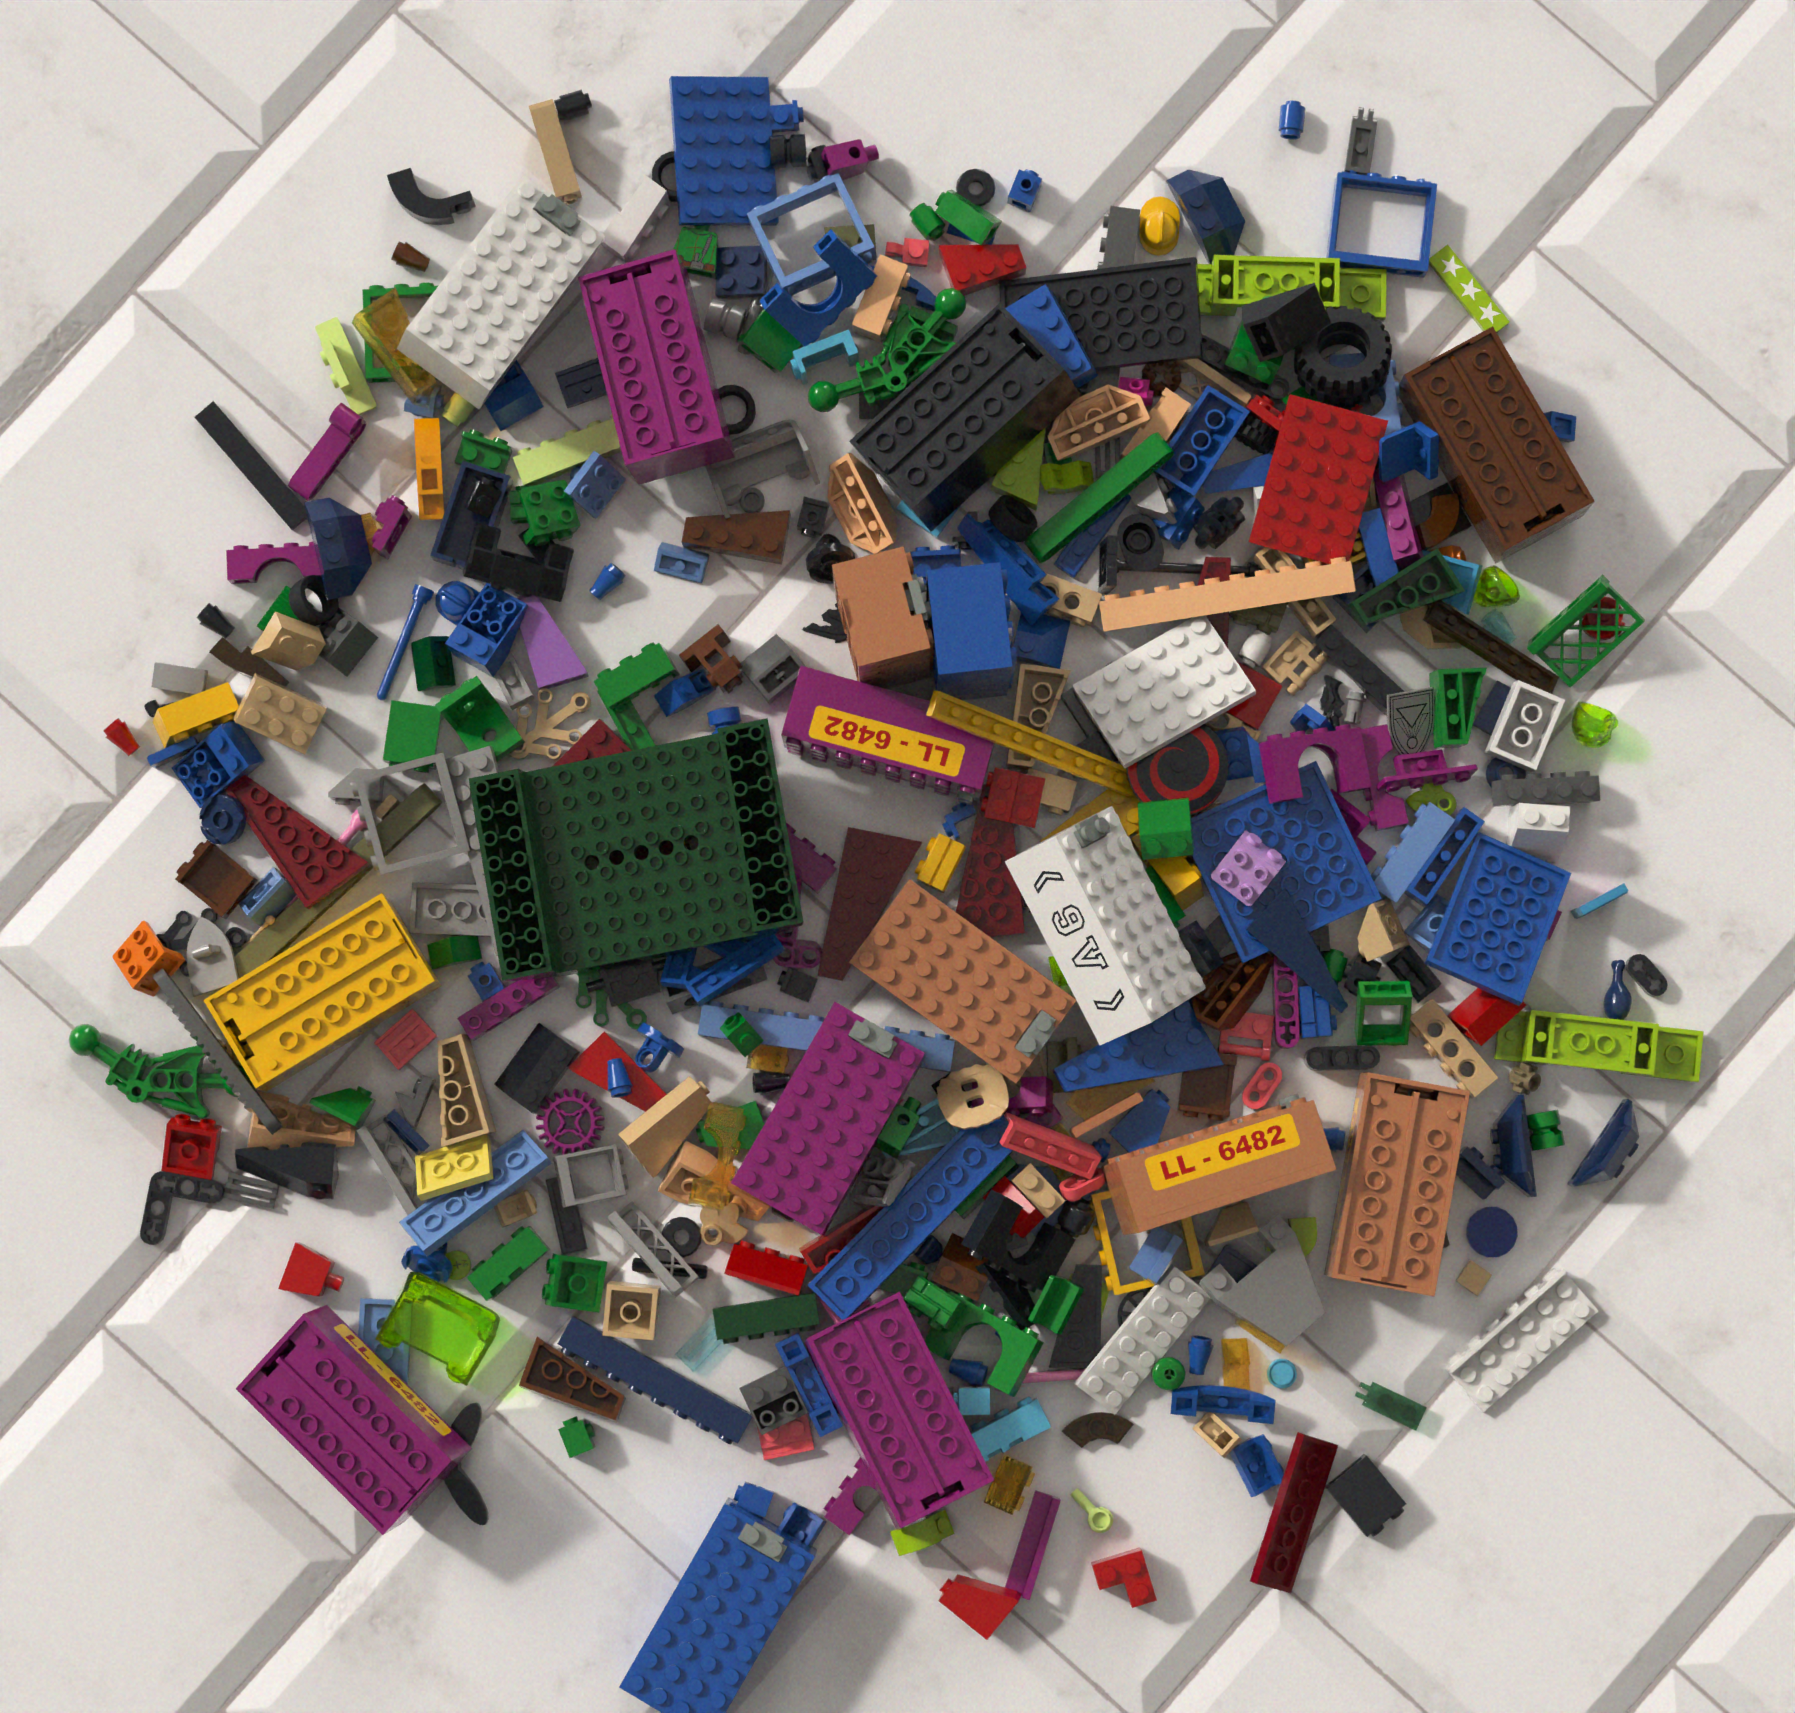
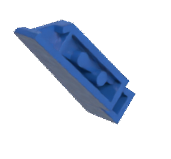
(1239, 475)
(1022, 572)

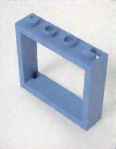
(783, 204)

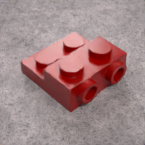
(1263, 409)
(1013, 797)
(191, 1146)

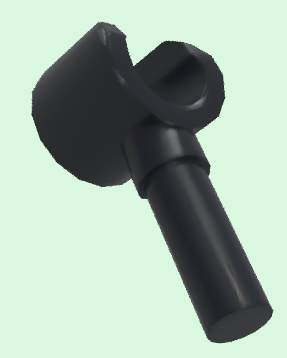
(152, 706)

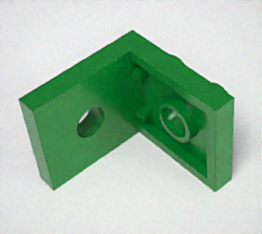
(476, 712)

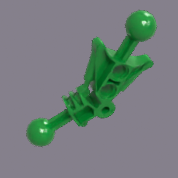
(871, 377)
(130, 1068)

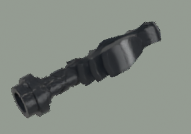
(1331, 701)

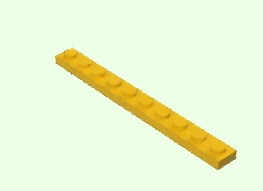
(1029, 742)

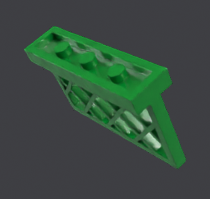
(1569, 616)

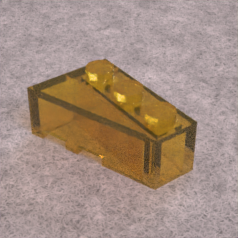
(1094, 1100)

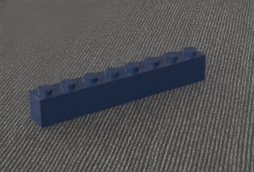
(654, 1379)

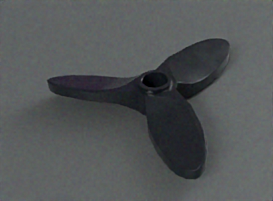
(458, 1483)

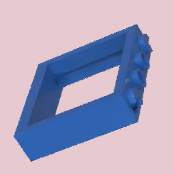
(1397, 185)

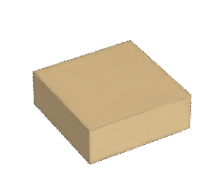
(387, 806)
(1473, 1277)

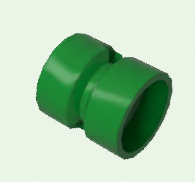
(1545, 1130)

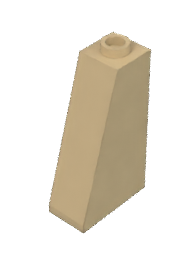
(555, 151)
(666, 1125)

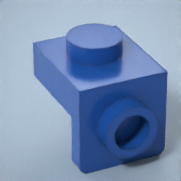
(960, 813)

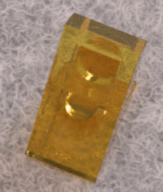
(1235, 1363)

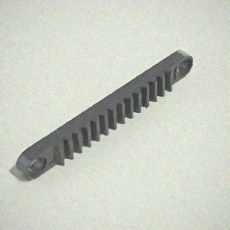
(216, 1052)

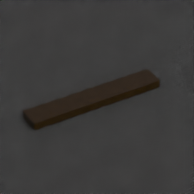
(1489, 647)

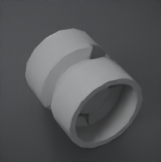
(725, 319)

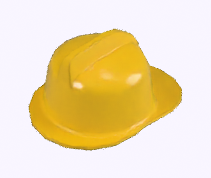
(1159, 226)

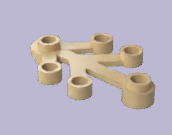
(545, 726)

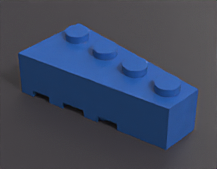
(1049, 326)

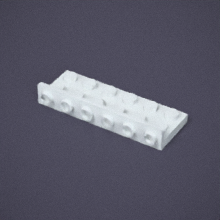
(1520, 1338)

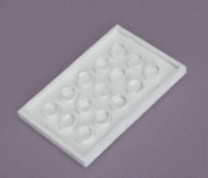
(1163, 690)

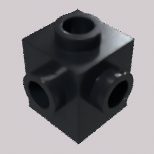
(1360, 971)

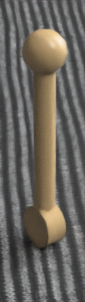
(269, 920)

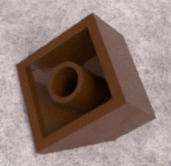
(958, 1270)

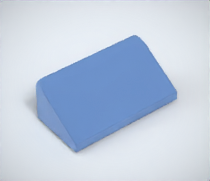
(681, 562)

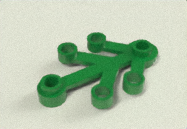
(601, 1000)

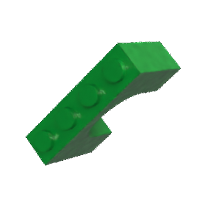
(1018, 1346)

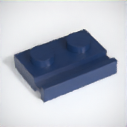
(581, 383)

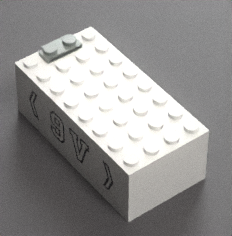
(500, 291)
(1106, 925)

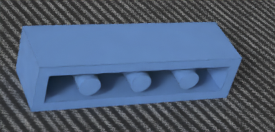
(1412, 852)

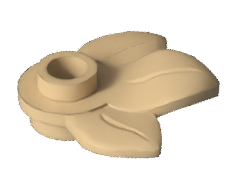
(725, 1224)

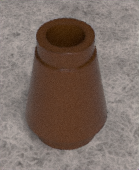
(410, 257)

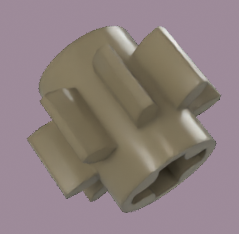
(1524, 1078)

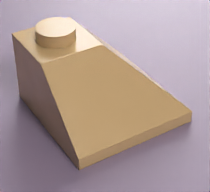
(1424, 633)
(1381, 931)
(1231, 1223)

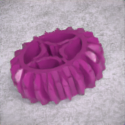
(579, 1114)

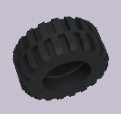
(1348, 383)

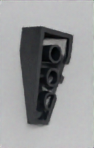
(303, 1169)

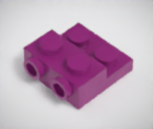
(393, 519)

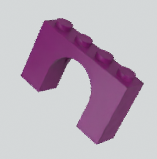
(1342, 747)

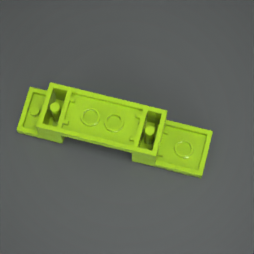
(1246, 279)
(1601, 1045)

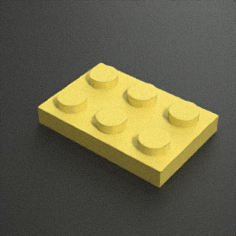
(454, 1167)

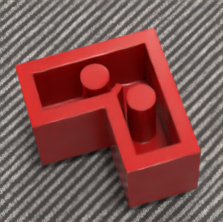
(1127, 1569)

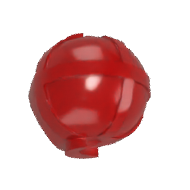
(1606, 619)

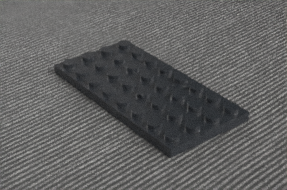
(1126, 311)

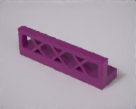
(1032, 1543)

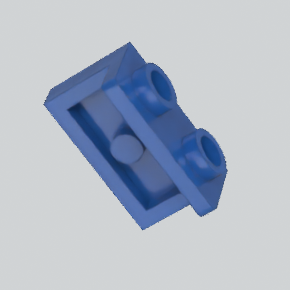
(1187, 514)
(1257, 1465)
(802, 1523)

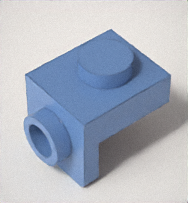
(426, 405)

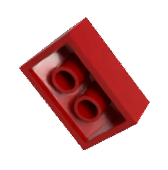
(767, 1268)

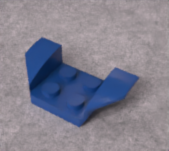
(1242, 754)

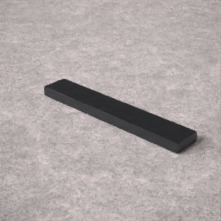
(252, 465)

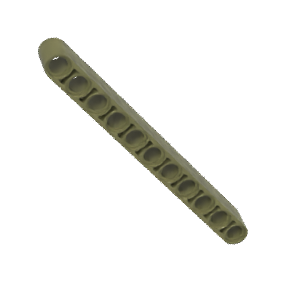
(298, 918)

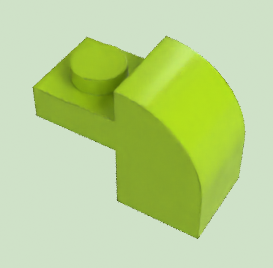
(1066, 477)
(1305, 1231)
(922, 1533)

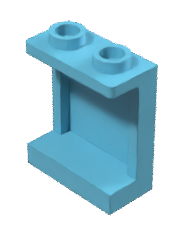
(821, 351)

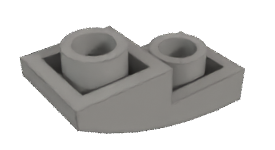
(179, 678)

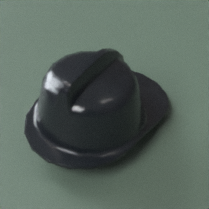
(1140, 542)

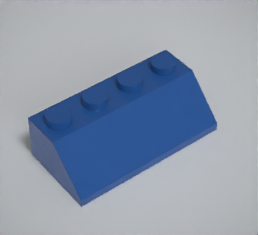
(1202, 440)

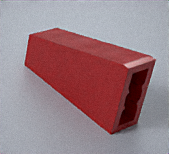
(593, 1067)

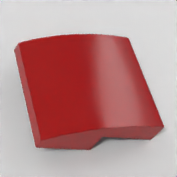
(1255, 709)

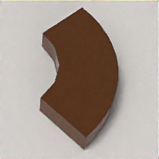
(1441, 520)

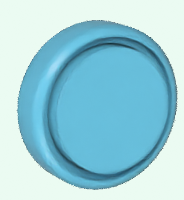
(1281, 1373)

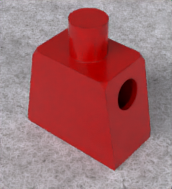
(309, 1272)

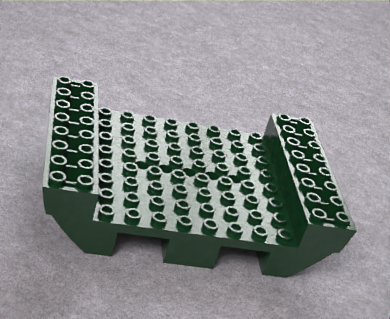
(547, 822)

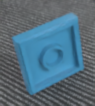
(1599, 901)

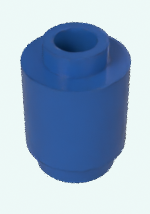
(1291, 120)

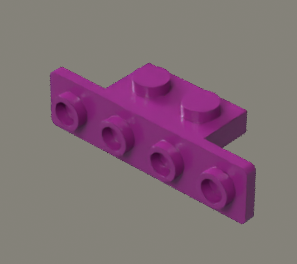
(1424, 768)
(1356, 823)

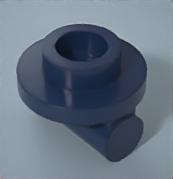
(930, 1250)

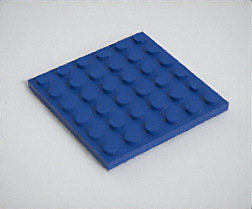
(1321, 857)

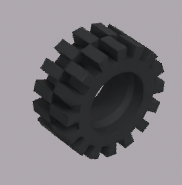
(1256, 435)

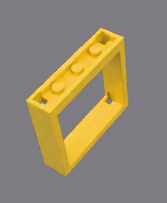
(1107, 1258)

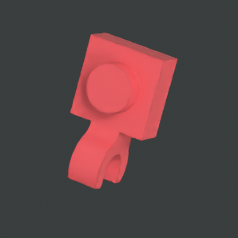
(913, 251)

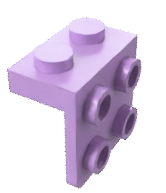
(1248, 868)

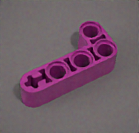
(328, 452)
(796, 946)
(1290, 999)

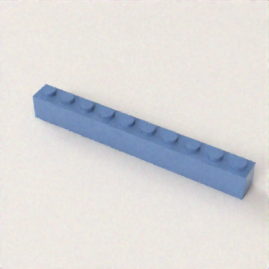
(798, 1033)

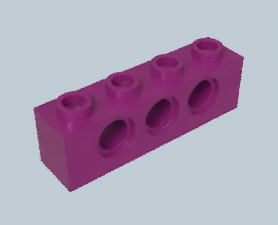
(505, 1005)

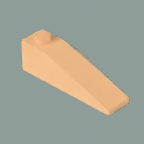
(695, 1162)

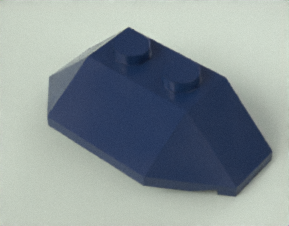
(1208, 211)
(339, 546)
(1513, 1146)
(1610, 1148)

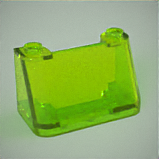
(440, 1325)

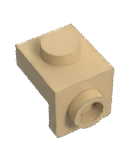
(516, 1208)

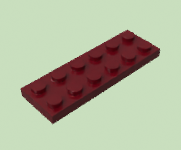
(1294, 1513)

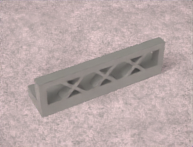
(385, 1165)
(646, 1255)

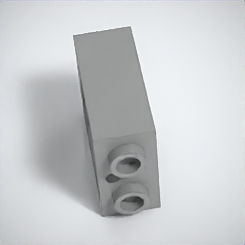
(564, 1179)

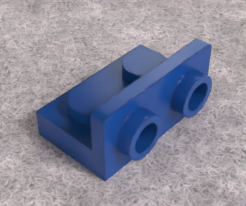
(927, 559)

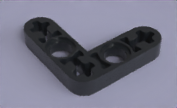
(166, 1196)

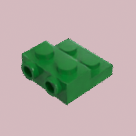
(574, 1282)

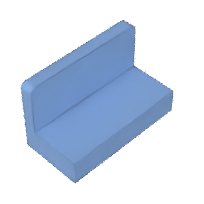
(1155, 1254)

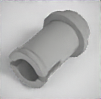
(1354, 707)

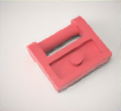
(1251, 1027)

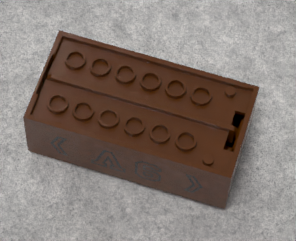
(1495, 445)

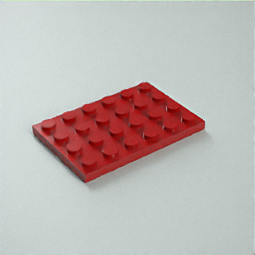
(1317, 480)

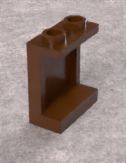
(215, 878)
(1208, 1090)

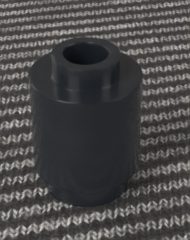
(573, 105)

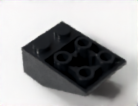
(1284, 321)

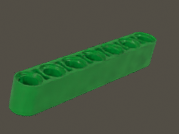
(1099, 497)

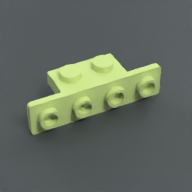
(344, 365)

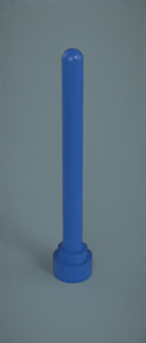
(420, 597)

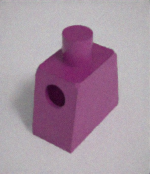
(848, 158)

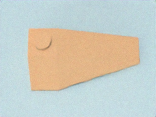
(299, 1126)

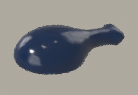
(1617, 998)

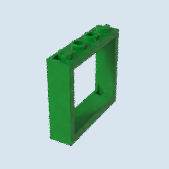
(381, 375)

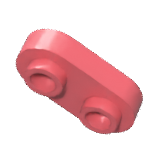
(1262, 1086)
(1078, 1186)

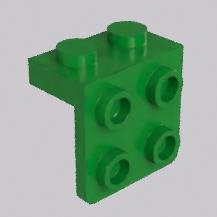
(548, 513)

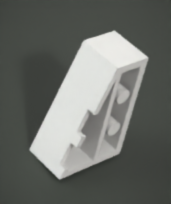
(636, 219)

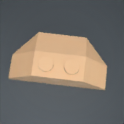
(1096, 420)
(861, 505)

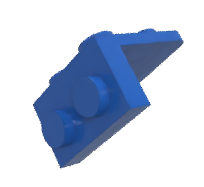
(1408, 450)

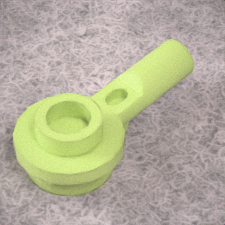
(1099, 1518)

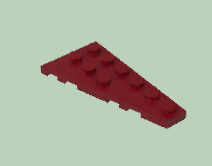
(988, 891)

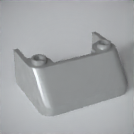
(761, 457)

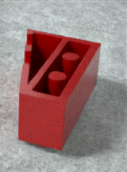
(981, 266)

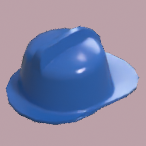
(454, 600)

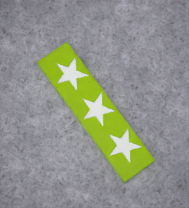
(1467, 290)

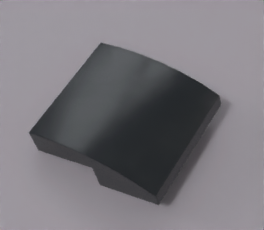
(1423, 506)

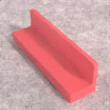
(1050, 1146)

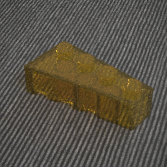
(382, 329)

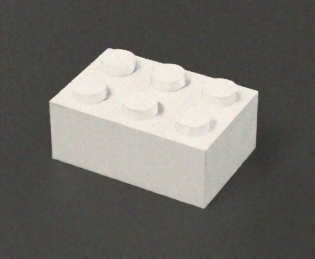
(1524, 726)

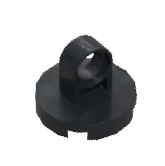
(821, 558)

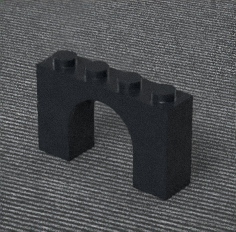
(989, 1240)

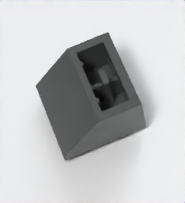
(345, 641)
(772, 668)
(773, 1400)

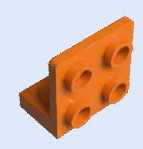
(143, 957)

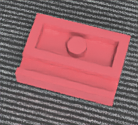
(405, 1039)
(787, 1439)

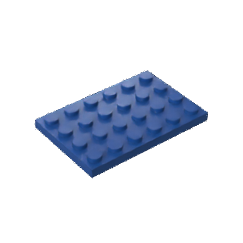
(721, 148)
(1498, 918)

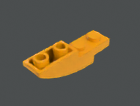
(429, 468)

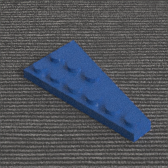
(1158, 1049)

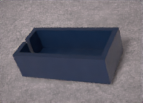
(458, 523)

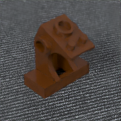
(724, 673)

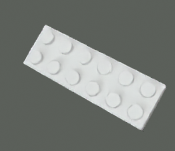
(1143, 1339)

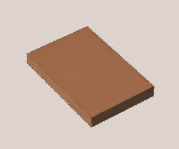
(1105, 1115)

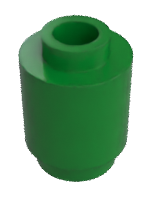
(927, 222)
(1335, 963)

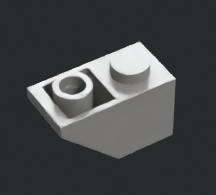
(1152, 499)
(343, 793)

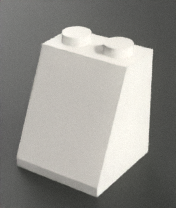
(1539, 829)

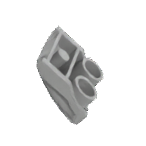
(881, 1181)

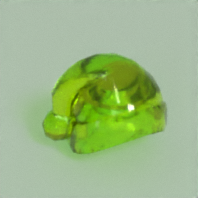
(1495, 588)
(1592, 725)

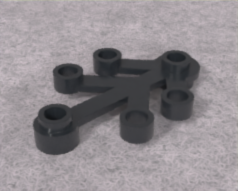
(180, 944)

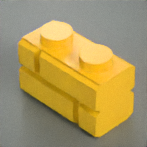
(940, 863)

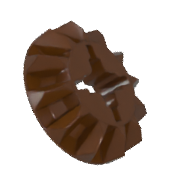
(1172, 378)

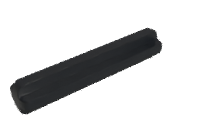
(701, 1270)

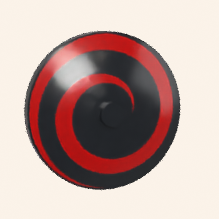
(1185, 768)

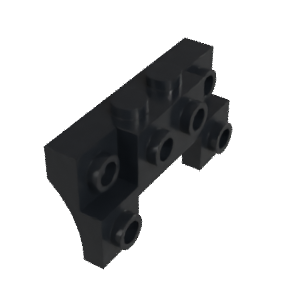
(515, 571)

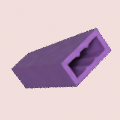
(548, 650)

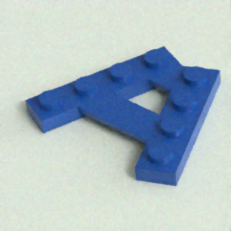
(738, 962)

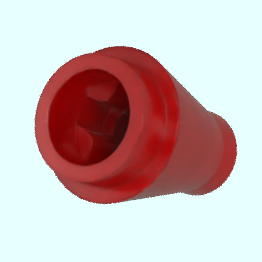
(121, 736)

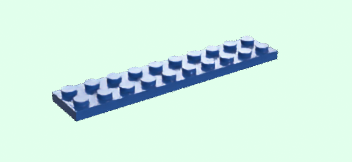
(911, 1217)

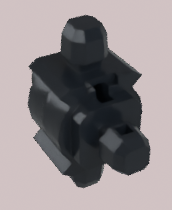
(1219, 522)

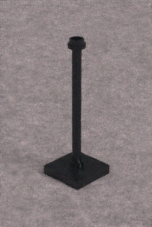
(1111, 565)

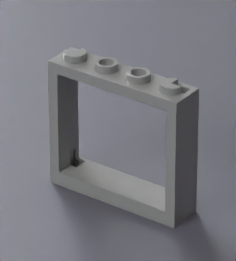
(366, 815)

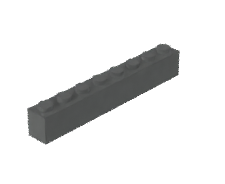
(1118, 251)

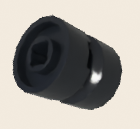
(788, 151)

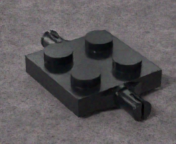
(628, 980)

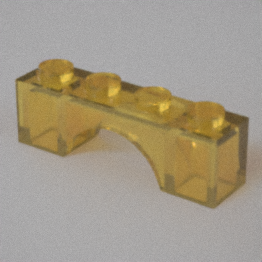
(724, 1125)

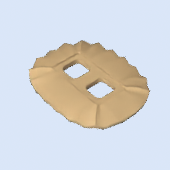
(990, 1088)

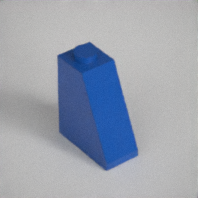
(1143, 1123)

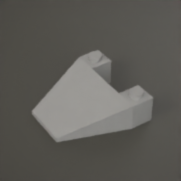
(1277, 1293)

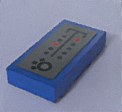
(172, 752)

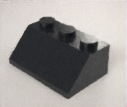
(536, 1068)

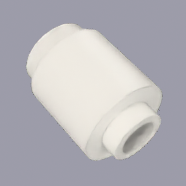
(1255, 649)

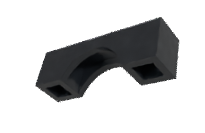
(1357, 666)

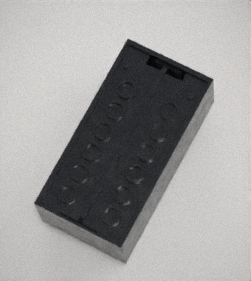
(965, 417)

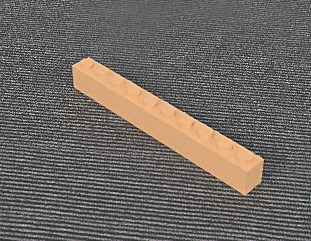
(1227, 595)

